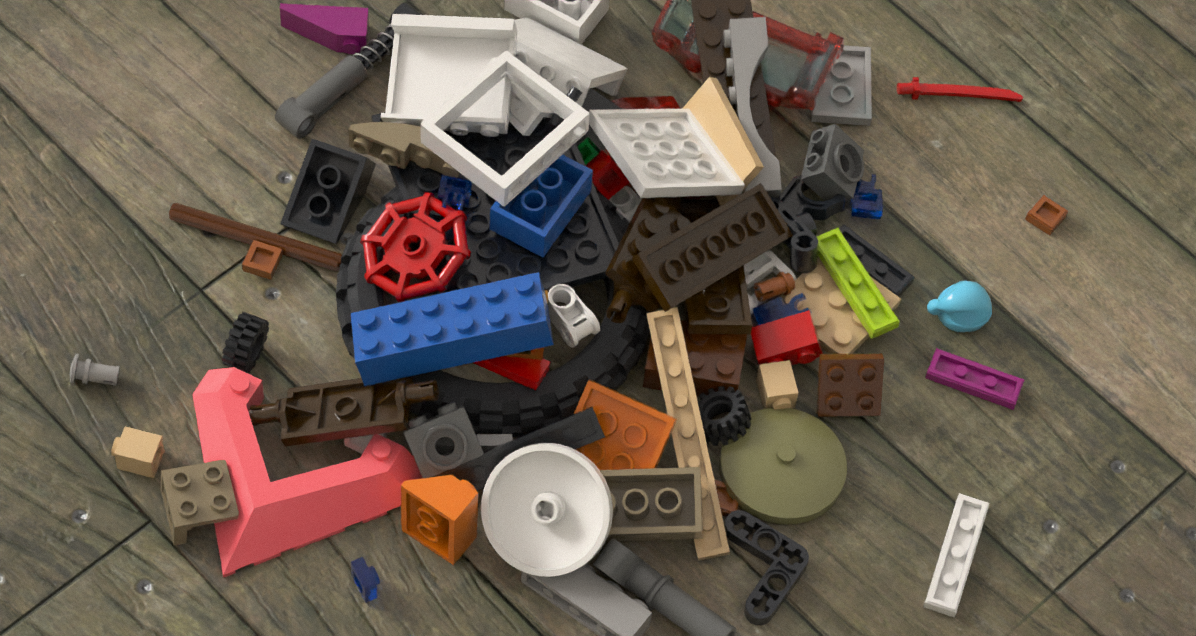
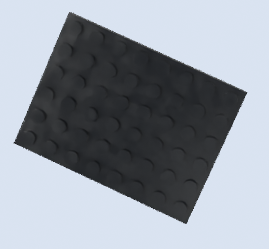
(574, 259)

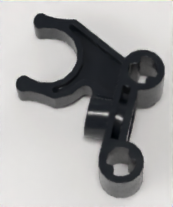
(799, 216)

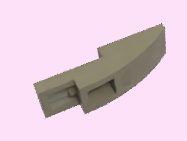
(397, 145)

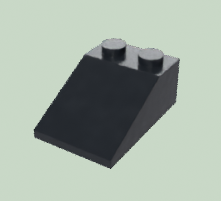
(327, 191)

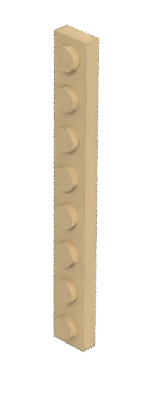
(688, 431)

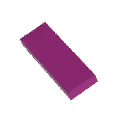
(974, 379)

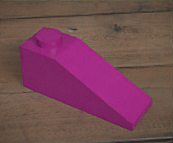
(331, 26)

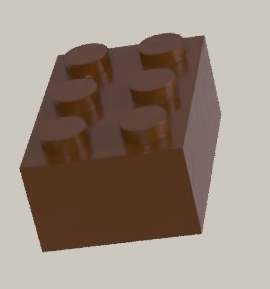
(712, 358)

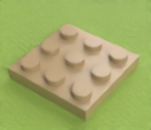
(834, 318)

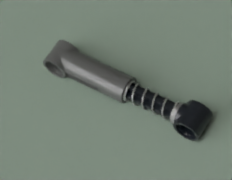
(302, 113)

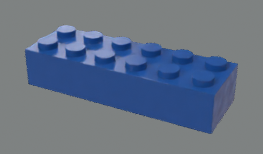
(451, 329)

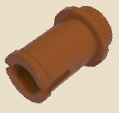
(781, 284)

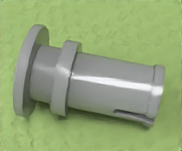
(93, 372)

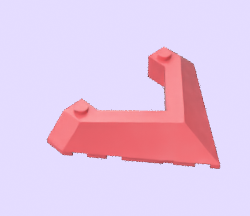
(295, 508)

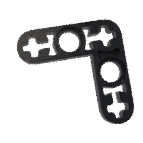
(778, 567)

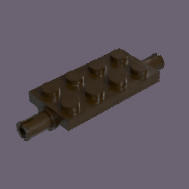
(651, 223)
(343, 409)

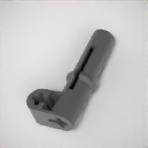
(660, 592)

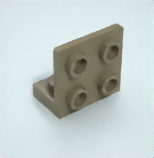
(197, 497)

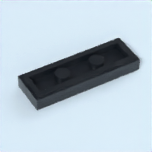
(878, 264)

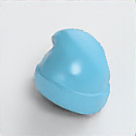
(962, 307)

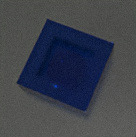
(365, 579)

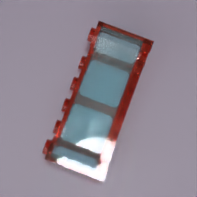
(791, 69)

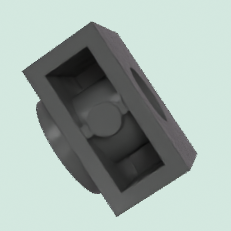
(833, 163)
(452, 423)

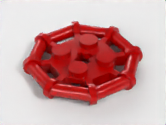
(423, 260)

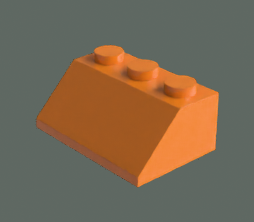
(440, 514)

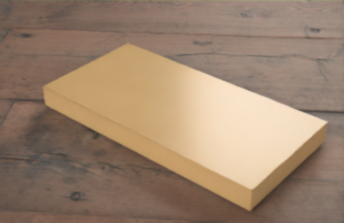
(724, 128)

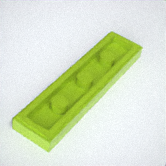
(856, 284)

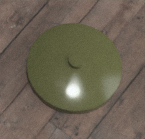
(784, 467)

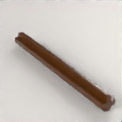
(247, 233)

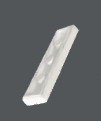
(956, 555)

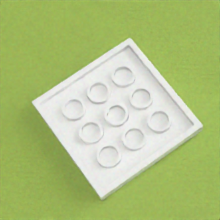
(665, 152)

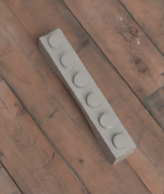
(748, 48)

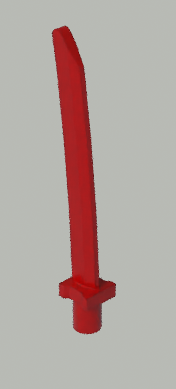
(916, 89)

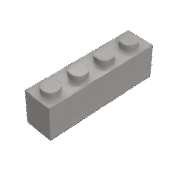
(593, 602)

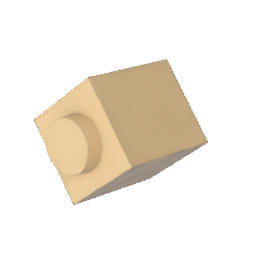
(777, 385)
(138, 451)

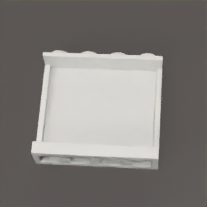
(437, 58)
(565, 61)

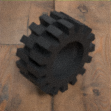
(245, 342)
(728, 426)

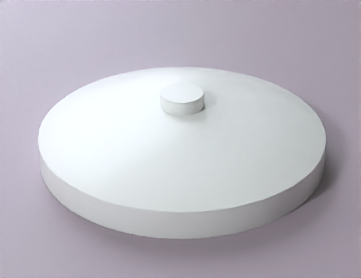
(546, 509)

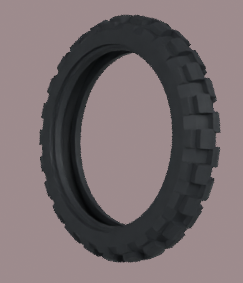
(505, 405)

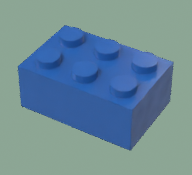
(544, 206)

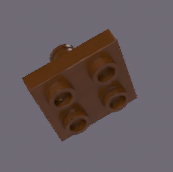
(850, 384)

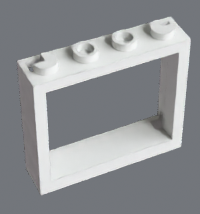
(536, 161)

